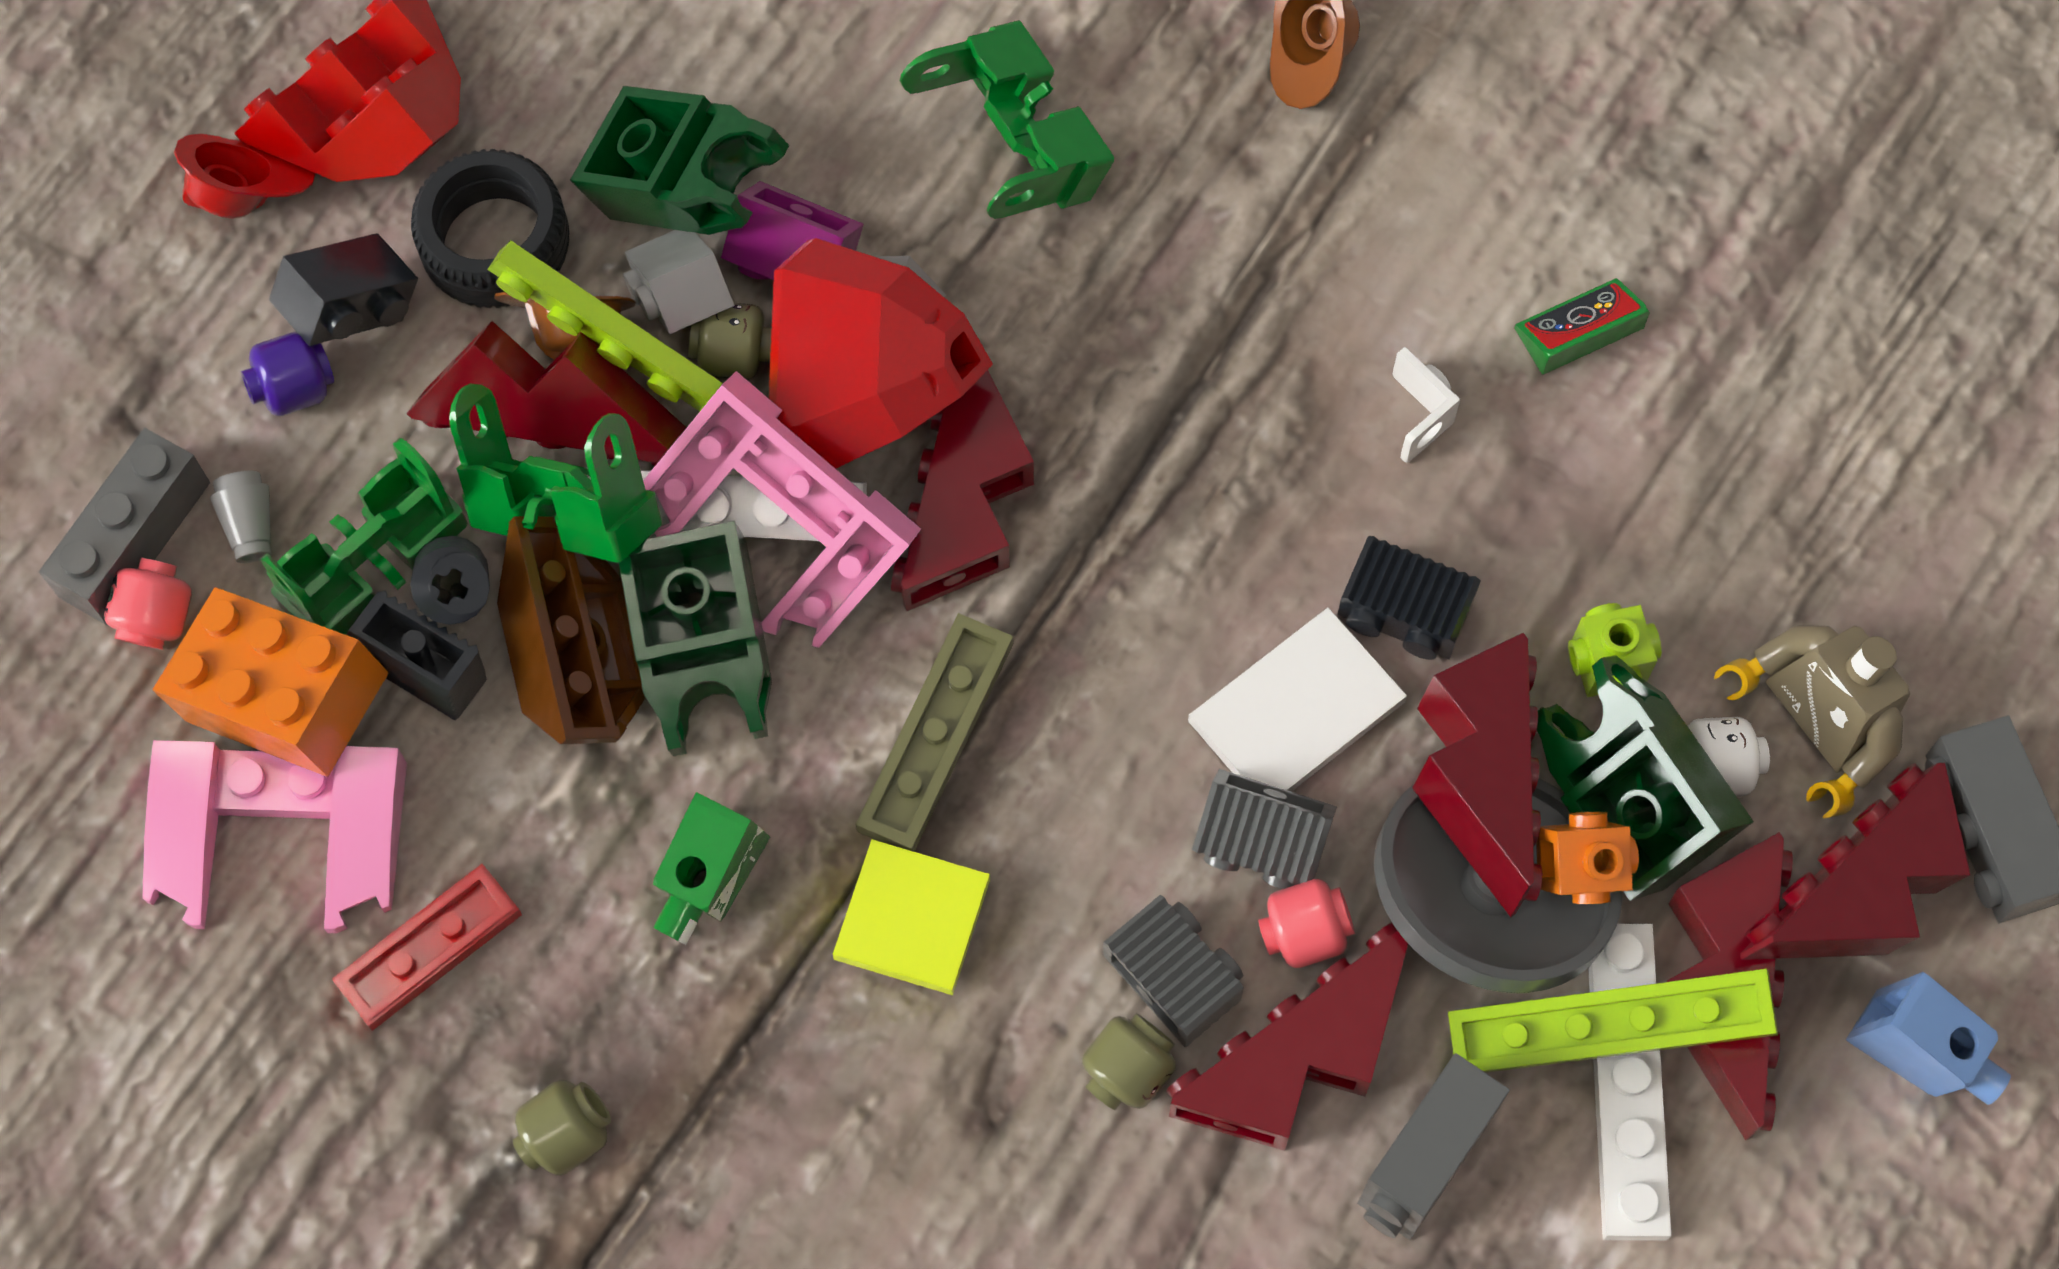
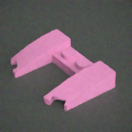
(743, 434)
(200, 782)

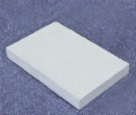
(1298, 705)

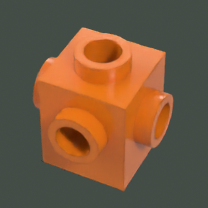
(1587, 858)

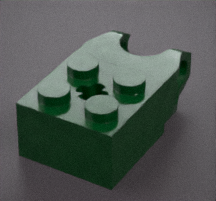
(674, 161)
(700, 648)
(1644, 775)

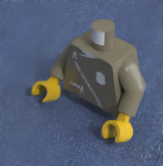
(1839, 695)

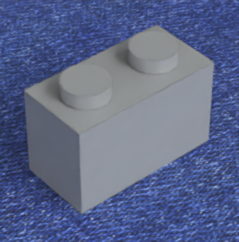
(676, 280)

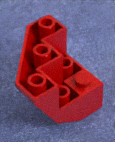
(365, 101)
(863, 350)

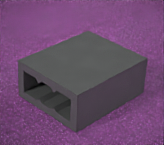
(1431, 1148)

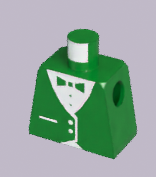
(712, 841)

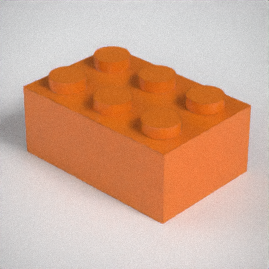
(271, 681)

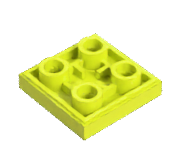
(911, 917)

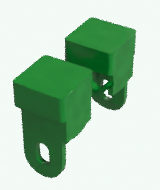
(1013, 78)
(401, 509)
(593, 516)

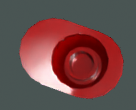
(233, 176)

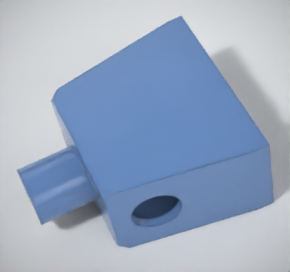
(1930, 1039)

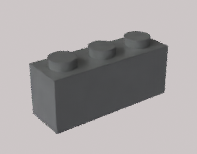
(125, 521)
(2002, 818)

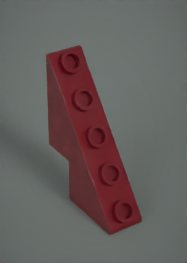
(550, 403)
(972, 465)
(1486, 772)
(1866, 882)
(1716, 915)
(1322, 1039)

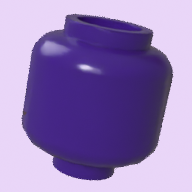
(287, 374)

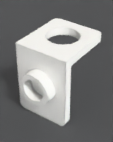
(1433, 392)

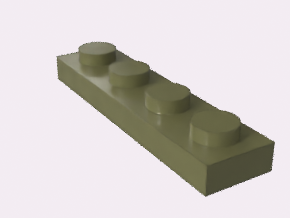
(935, 733)

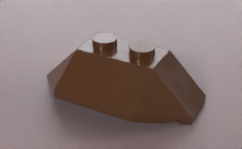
(567, 637)

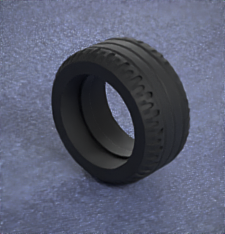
(473, 180)

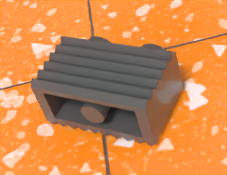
(1263, 830)
(1175, 969)

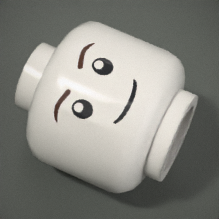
(1733, 750)

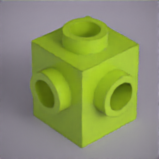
(1599, 634)

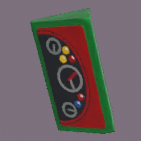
(1582, 325)

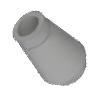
(244, 513)

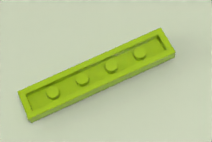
(619, 338)
(1615, 1022)

